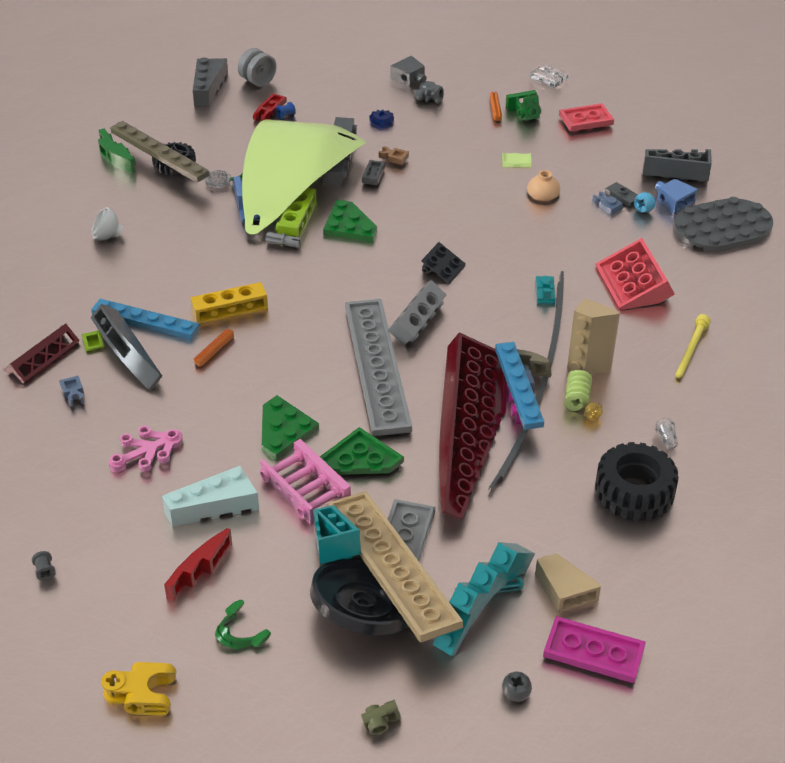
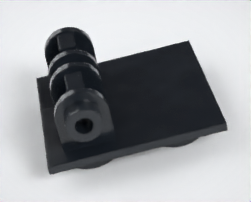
(442, 262)

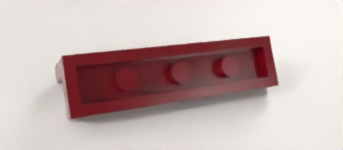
(36, 350)

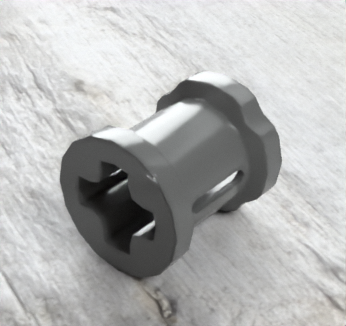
(44, 568)

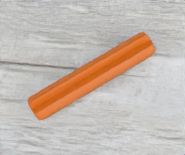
(495, 104)
(213, 347)

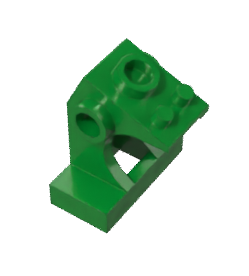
(526, 110)

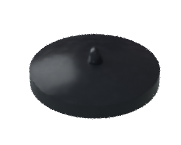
(354, 599)

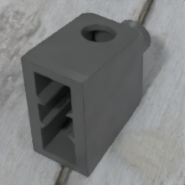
(408, 71)

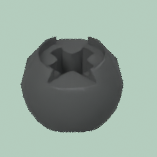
(516, 686)

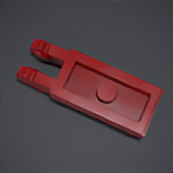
(268, 107)

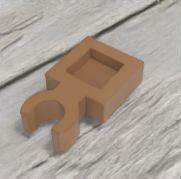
(395, 156)

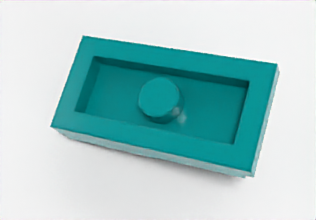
(545, 290)

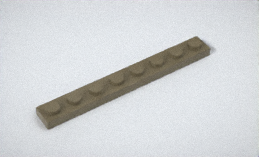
(160, 151)

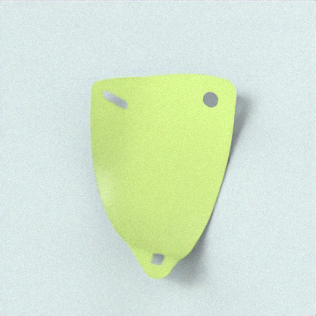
(285, 161)

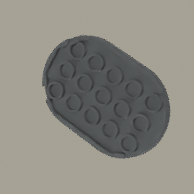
(723, 224)

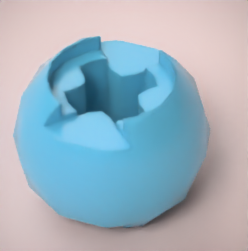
(640, 203)

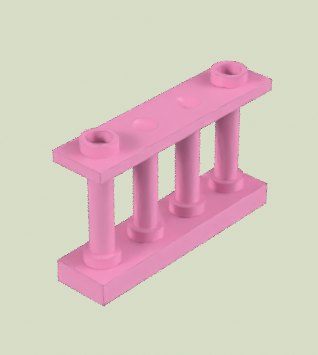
(313, 465)

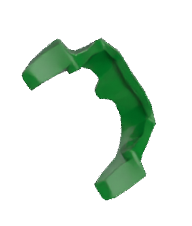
(223, 633)

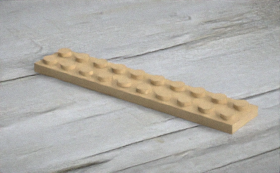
(398, 570)

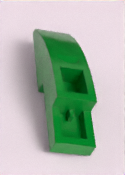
(115, 152)

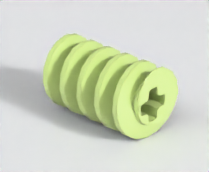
(578, 390)

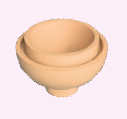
(544, 186)

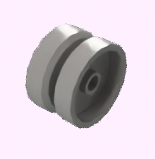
(257, 67)

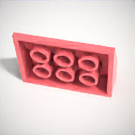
(634, 277)

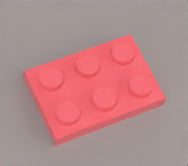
(586, 117)

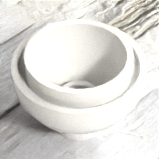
(106, 225)

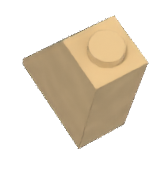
(566, 583)

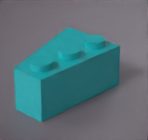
(335, 535)

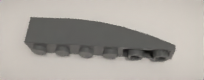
(126, 345)

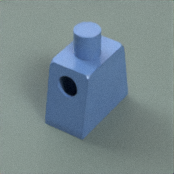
(675, 195)

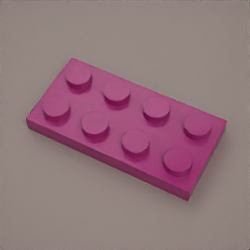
(594, 649)

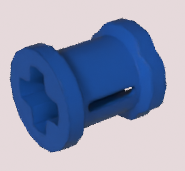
(285, 110)

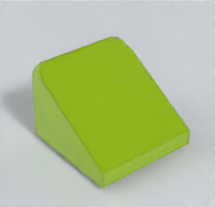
(93, 341)

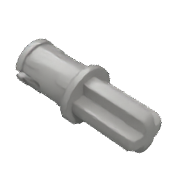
(283, 240)

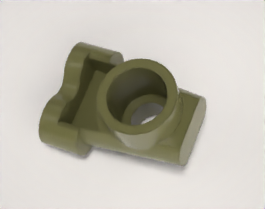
(376, 717)

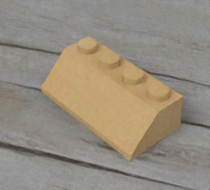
(593, 338)

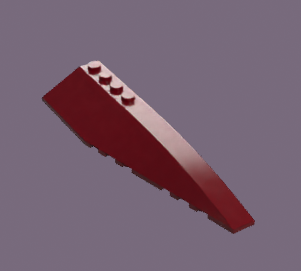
(469, 419)

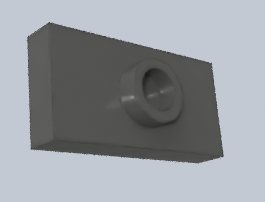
(373, 172)
(621, 193)

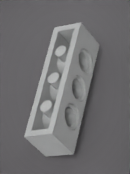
(417, 313)

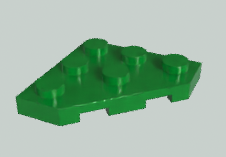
(349, 222)
(283, 426)
(362, 455)

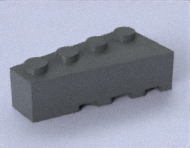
(207, 79)
(678, 164)

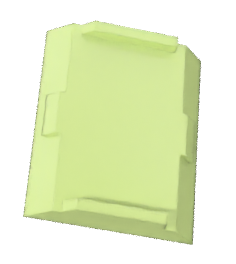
(516, 160)

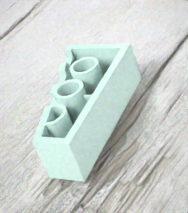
(211, 497)

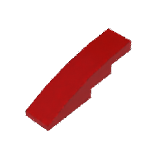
(201, 560)

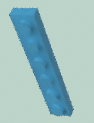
(153, 320)
(519, 386)

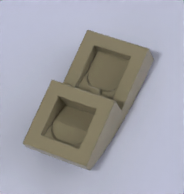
(537, 363)

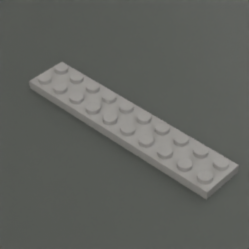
(378, 368)

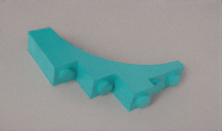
(488, 578)

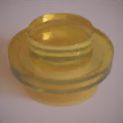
(593, 411)

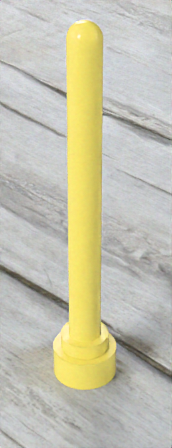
(701, 323)

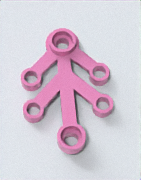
(168, 439)

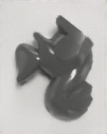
(429, 91)

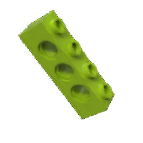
(296, 216)

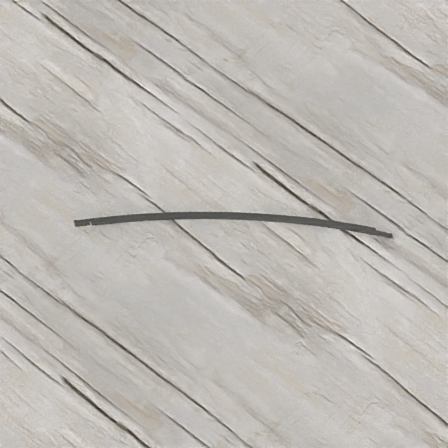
(559, 302)

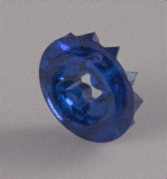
(387, 117)

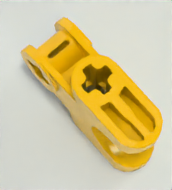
(135, 687)

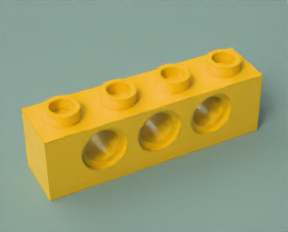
(229, 303)

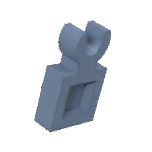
(608, 204)
(72, 389)

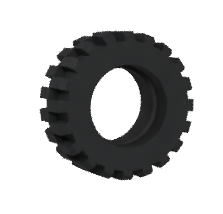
(631, 499)

